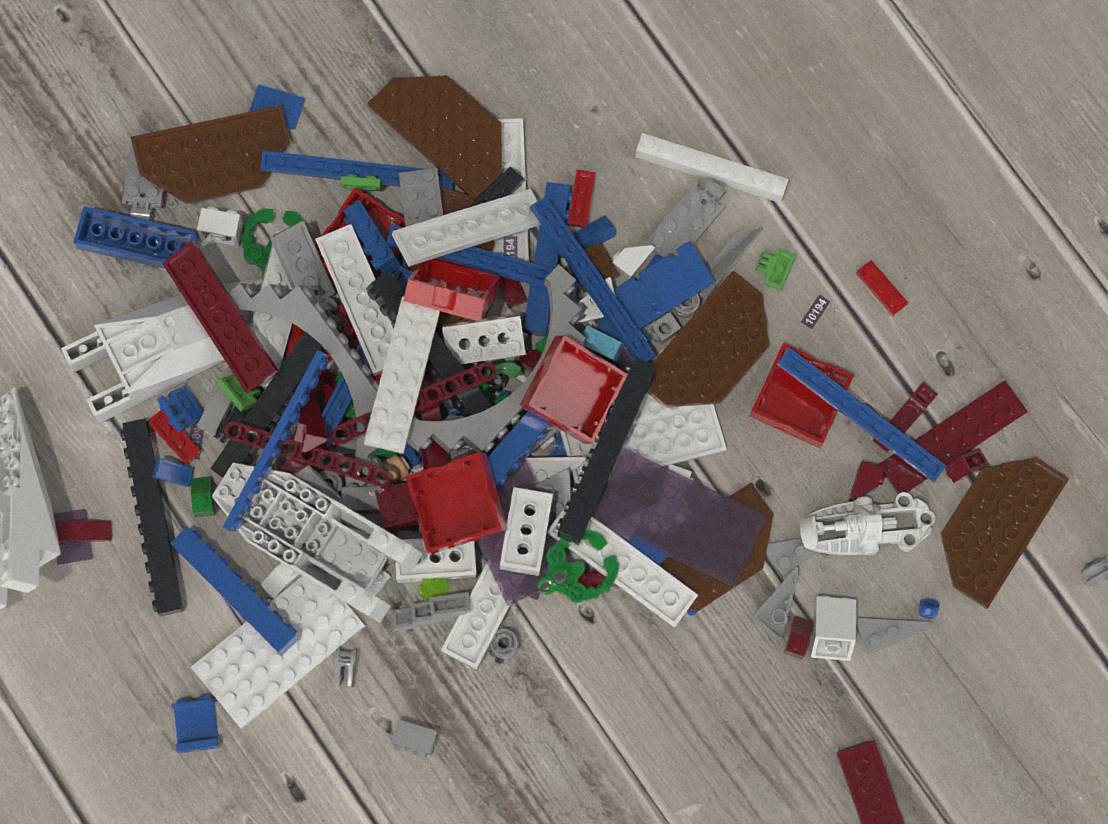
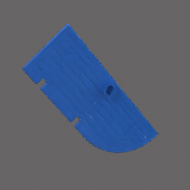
(661, 288)

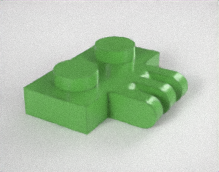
(368, 184)
(776, 268)
(237, 394)

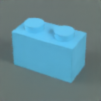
(602, 343)

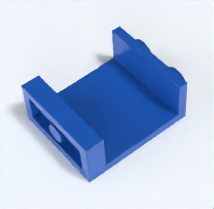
(195, 725)

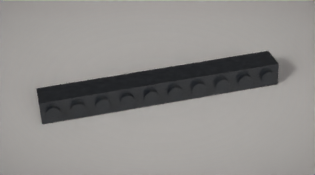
(441, 361)
(273, 400)
(606, 452)
(152, 518)

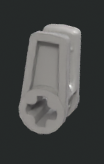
(339, 663)

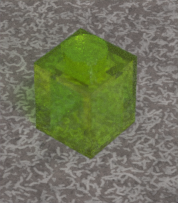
(433, 588)

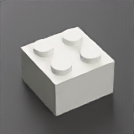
(220, 226)

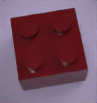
(396, 507)

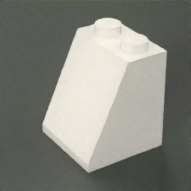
(833, 628)

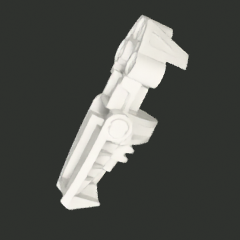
(864, 526)

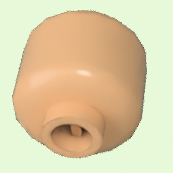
(397, 466)

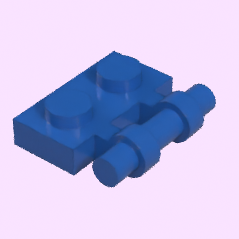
(185, 405)

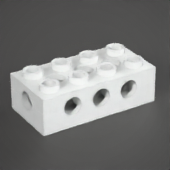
(489, 327)
(537, 523)
(445, 568)

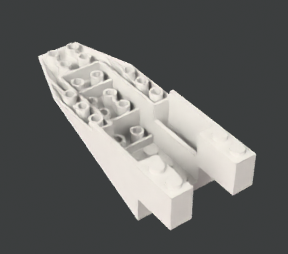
(149, 350)
(26, 512)
(316, 536)

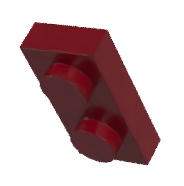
(511, 292)

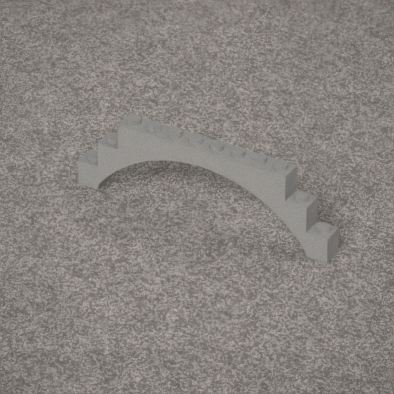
(304, 311)
(484, 427)

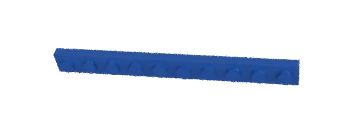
(335, 168)
(495, 264)
(592, 280)
(341, 397)
(861, 415)
(273, 446)

